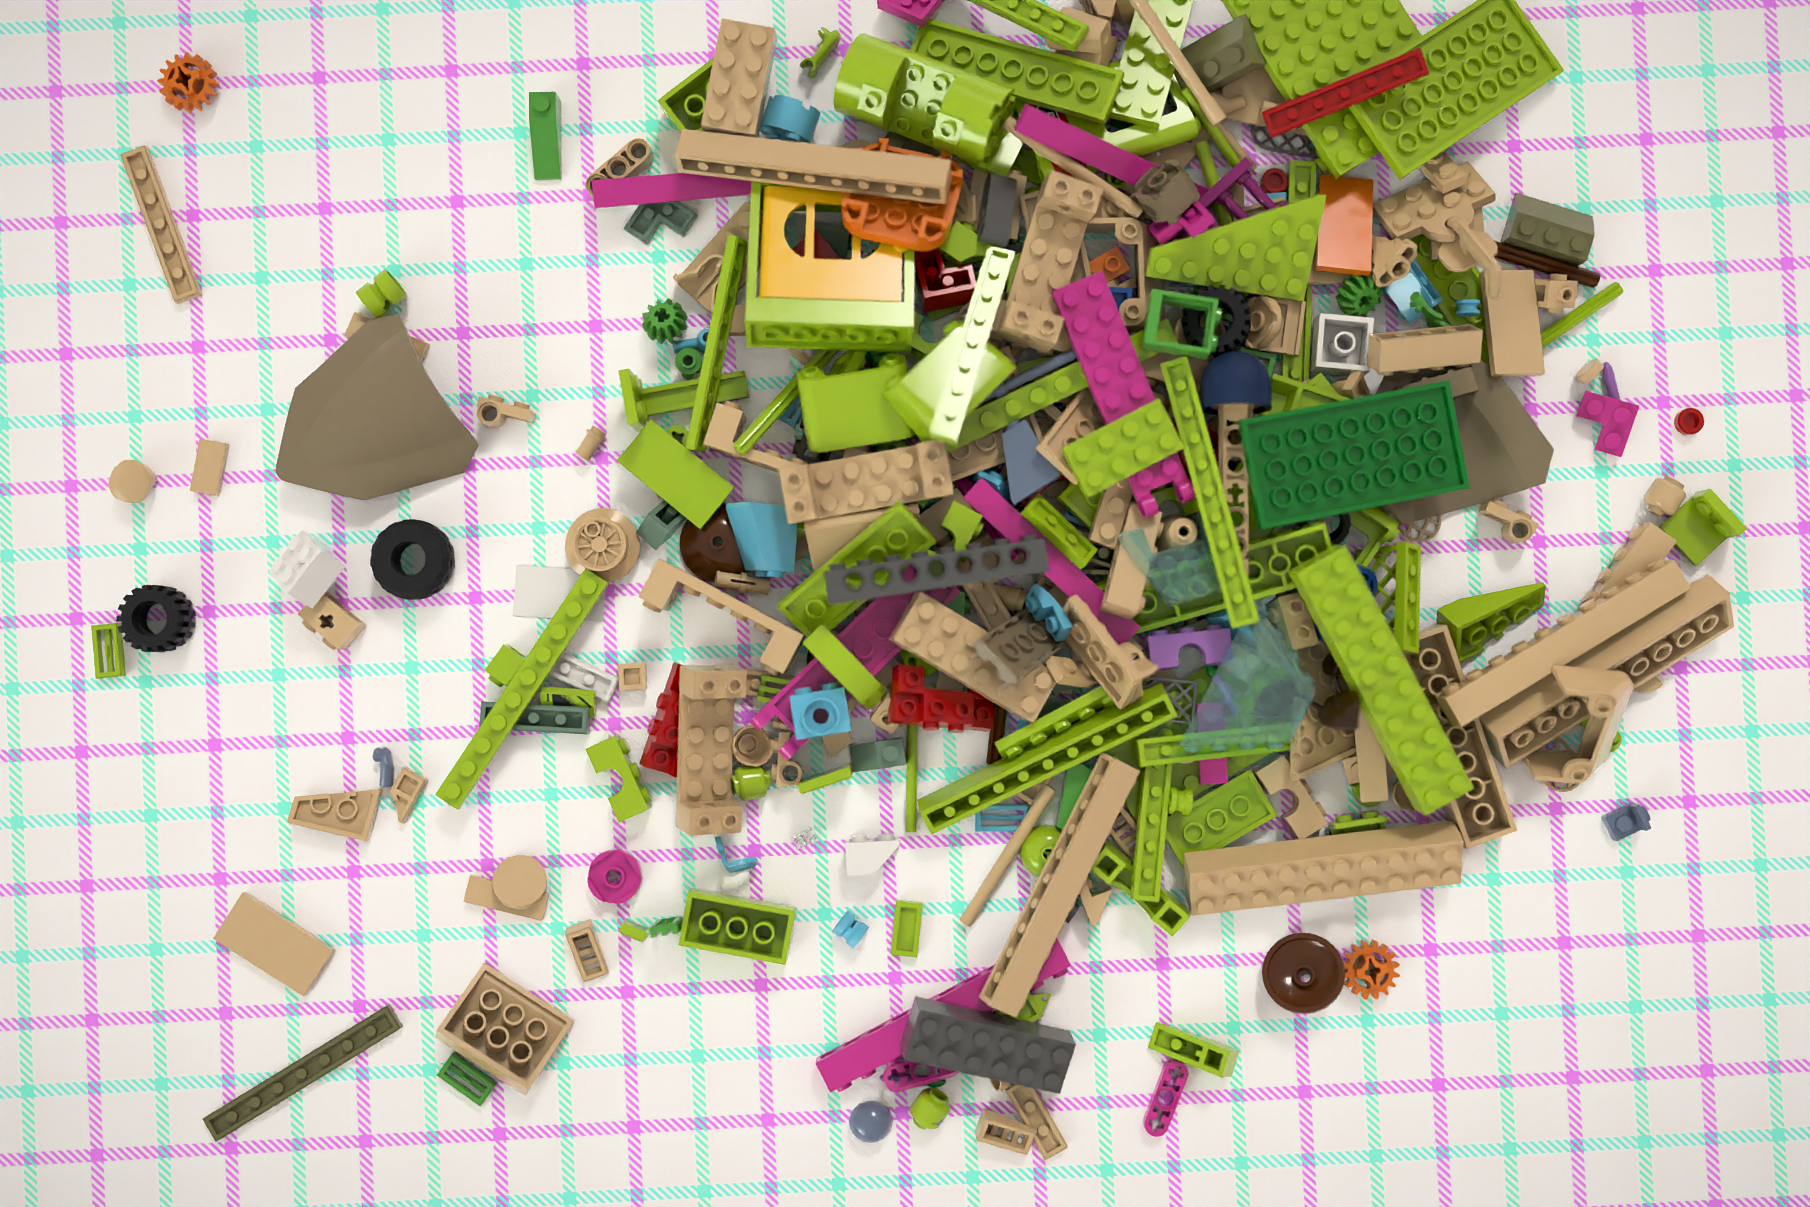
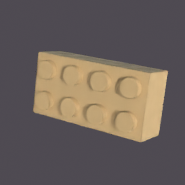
(739, 78)

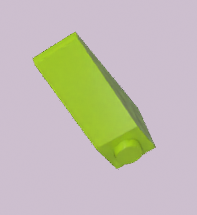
(1194, 1050)

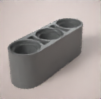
(997, 210)

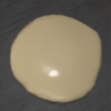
(131, 481)

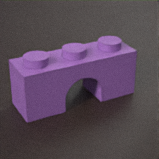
(1164, 647)

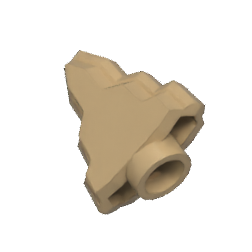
(1391, 259)

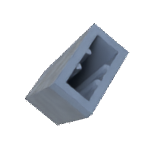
(1026, 467)

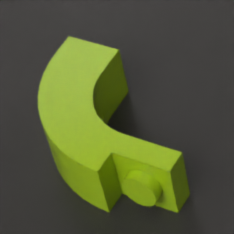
(844, 667)

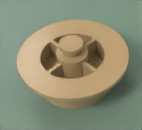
(603, 543)

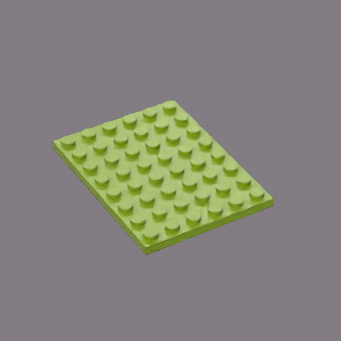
(1319, 44)

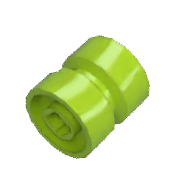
(381, 293)

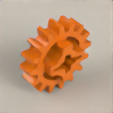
(177, 80)
(1380, 968)

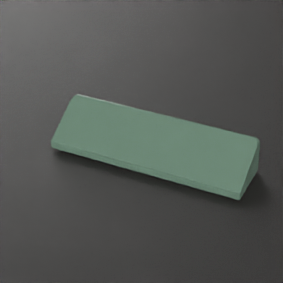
(548, 718)

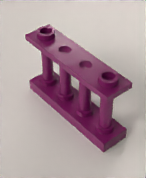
(1221, 194)

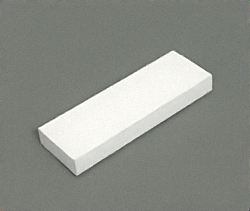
(585, 676)

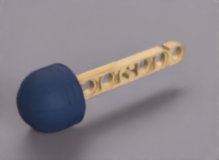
(1235, 389)

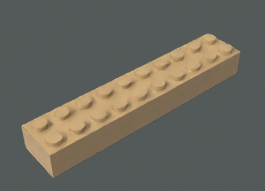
(1639, 650)
(1323, 868)

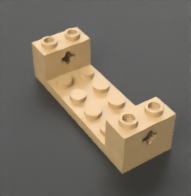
(1047, 260)
(728, 425)
(866, 482)
(665, 583)
(705, 749)

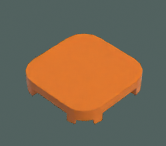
(902, 221)

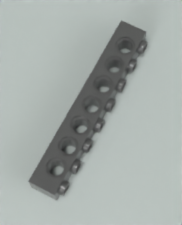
(1034, 561)

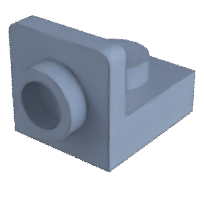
(1627, 821)

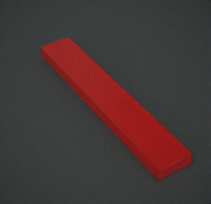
(1345, 93)

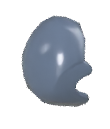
(870, 1121)

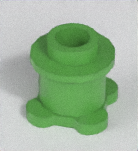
(694, 368)

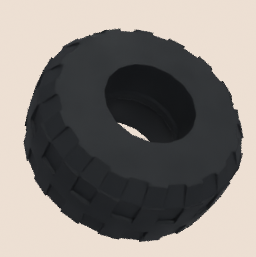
(388, 551)

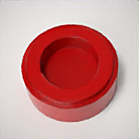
(1274, 181)
(1689, 421)

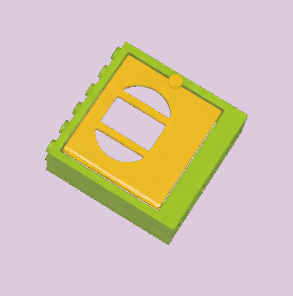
(822, 300)

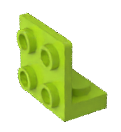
(1702, 525)

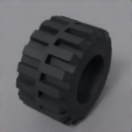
(1228, 301)
(135, 612)

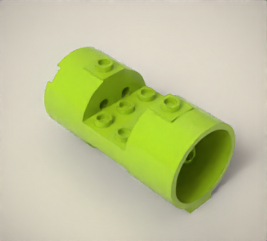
(923, 99)

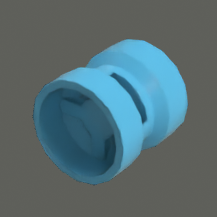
(850, 929)

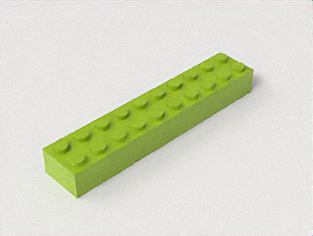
(1382, 678)

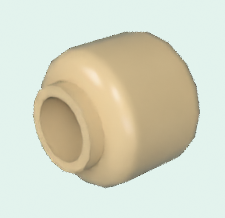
(1664, 496)

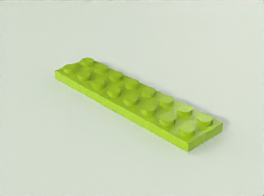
(1034, 73)

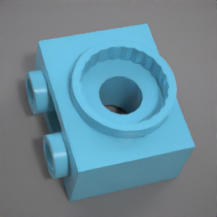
(806, 702)

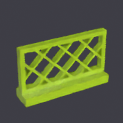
(1406, 593)

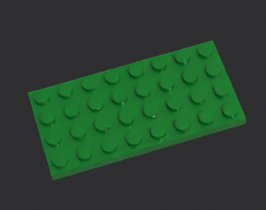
(1353, 454)

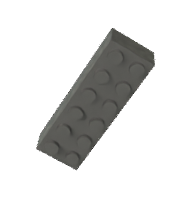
(987, 1045)

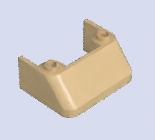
(1133, 232)
(1607, 700)

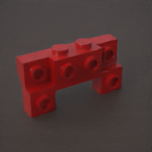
(934, 707)
(662, 743)

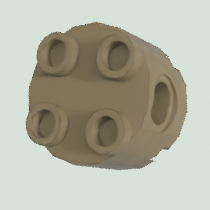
(1166, 192)

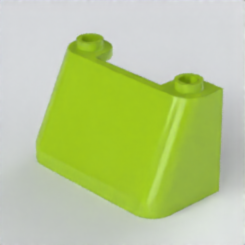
(919, 390)
(849, 407)

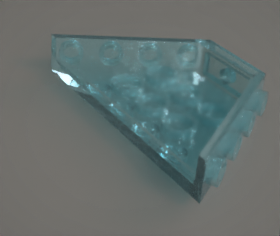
(1254, 694)

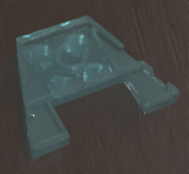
(1179, 572)

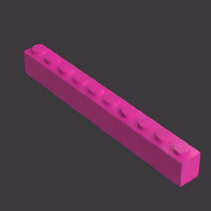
(882, 1043)

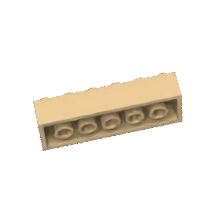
(947, 644)

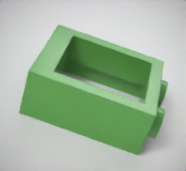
(1186, 301)

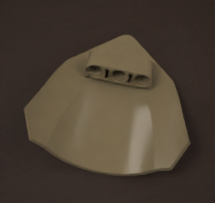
(372, 420)
(1497, 435)

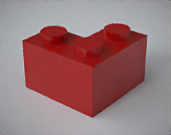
(939, 286)

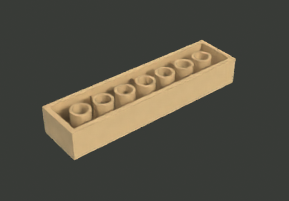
(1483, 811)

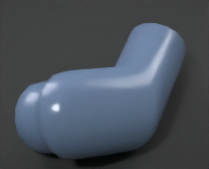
(384, 756)

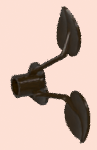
(1342, 709)

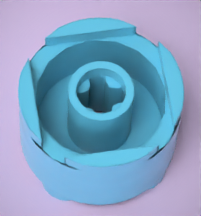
(789, 120)

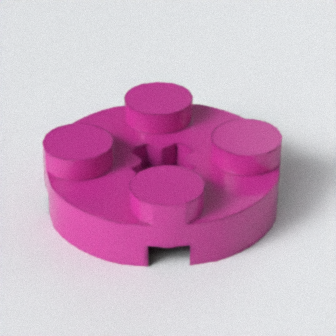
(611, 891)

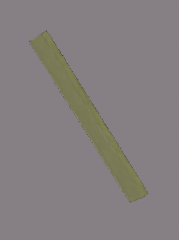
(302, 1072)

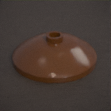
(702, 555)
(1298, 956)

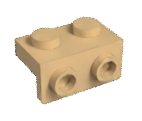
(1294, 621)

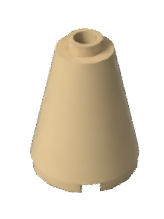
(1174, 527)

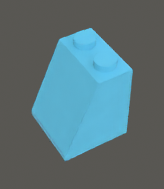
(764, 537)

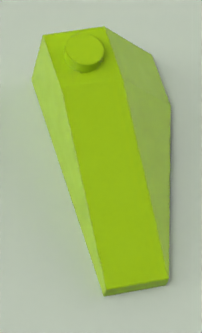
(1485, 616)

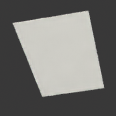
(543, 590)

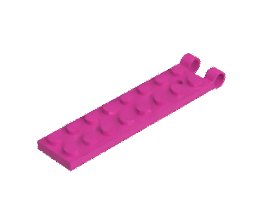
(1115, 376)
(866, 640)

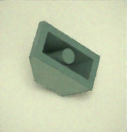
(660, 524)
(877, 754)

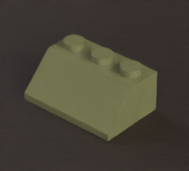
(1224, 55)
(1549, 230)

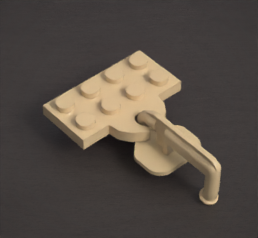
(1446, 220)

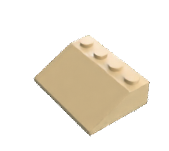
(504, 1029)

